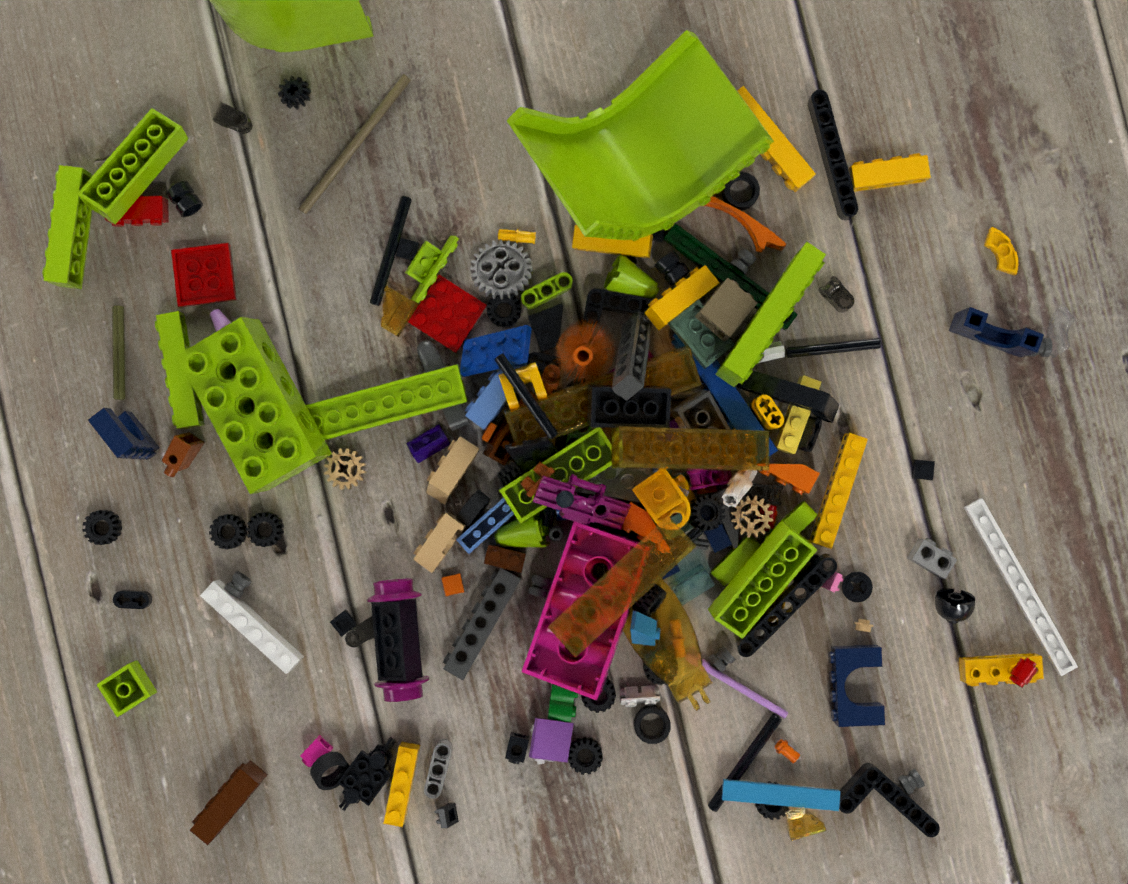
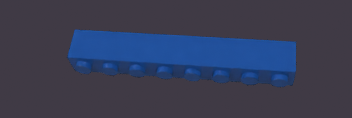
(726, 397)

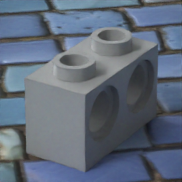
(930, 562)

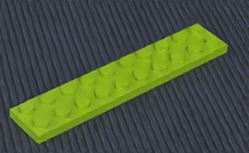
(389, 402)

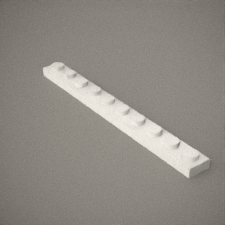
(1020, 587)

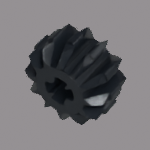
(300, 95)

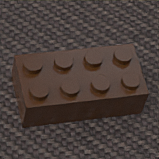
(227, 801)

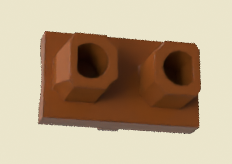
(551, 378)
(529, 485)

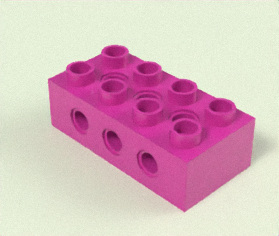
(575, 574)

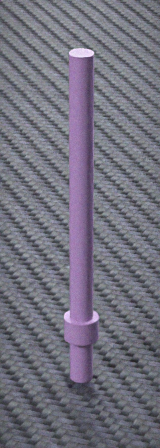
(744, 690)

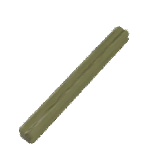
(118, 352)

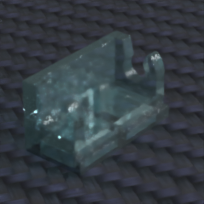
(691, 584)

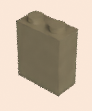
(726, 309)

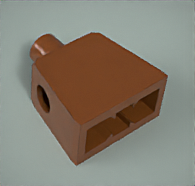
(181, 453)

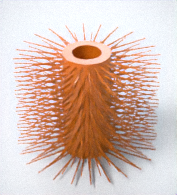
(585, 350)

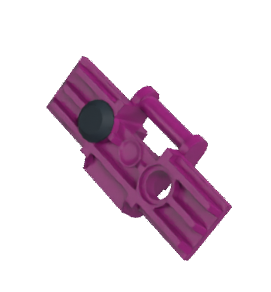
(579, 508)

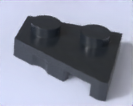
(547, 326)
(531, 452)

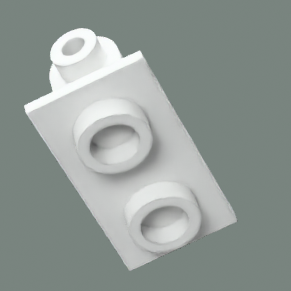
(633, 698)

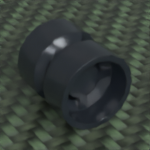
(185, 200)
(672, 268)

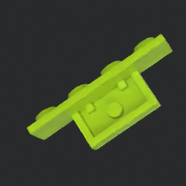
(427, 264)

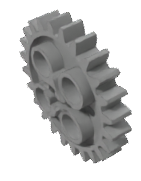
(501, 269)

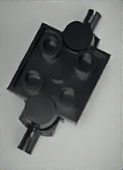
(366, 775)

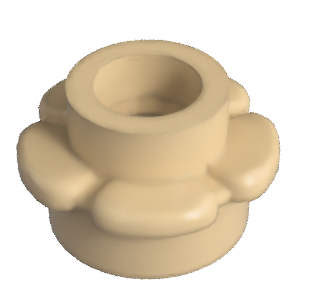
(863, 625)

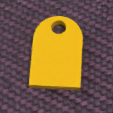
(662, 497)

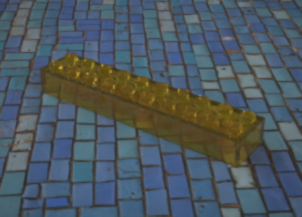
(569, 406)

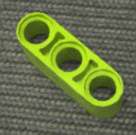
(553, 283)
(798, 518)
(735, 560)

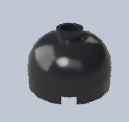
(954, 606)

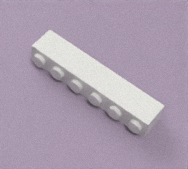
(252, 626)

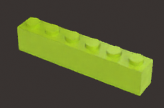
(182, 397)

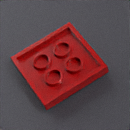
(203, 275)
(447, 314)

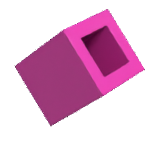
(315, 750)

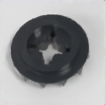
(865, 585)

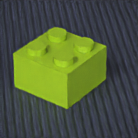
(126, 688)

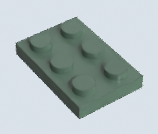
(701, 340)

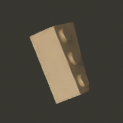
(451, 469)
(439, 541)

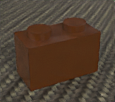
(505, 558)

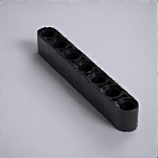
(832, 146)
(787, 596)

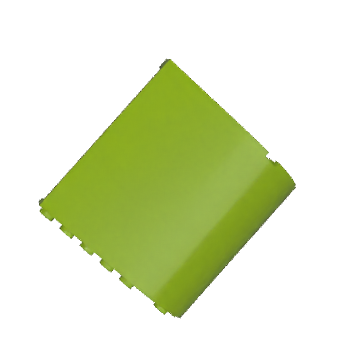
(295, 23)
(650, 152)

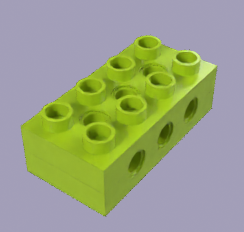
(277, 403)

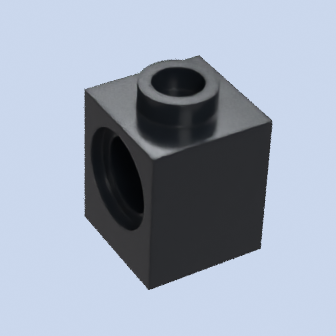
(517, 739)

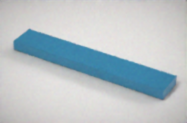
(780, 795)

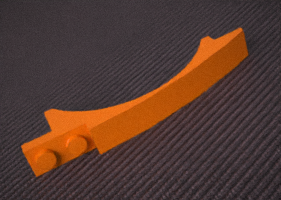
(759, 233)

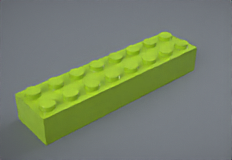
(771, 315)

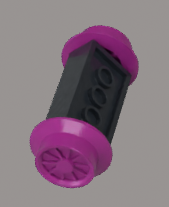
(397, 640)

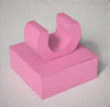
(833, 582)

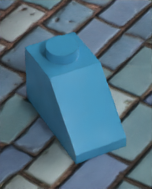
(644, 629)

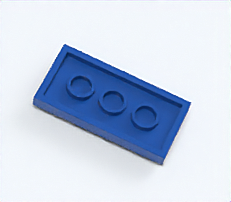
(481, 351)

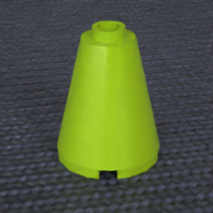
(630, 279)
(527, 534)

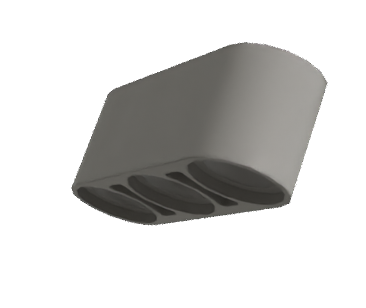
(438, 777)

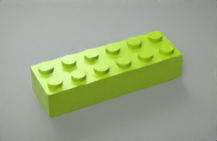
(133, 166)
(68, 230)
(582, 458)
(762, 579)

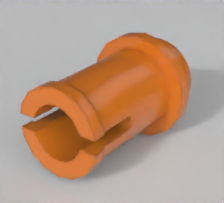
(786, 750)

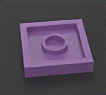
(551, 740)

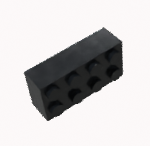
(645, 409)

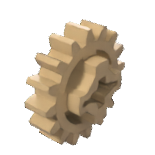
(339, 461)
(750, 525)

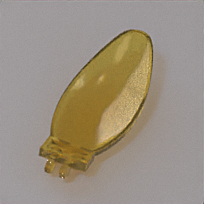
(677, 653)

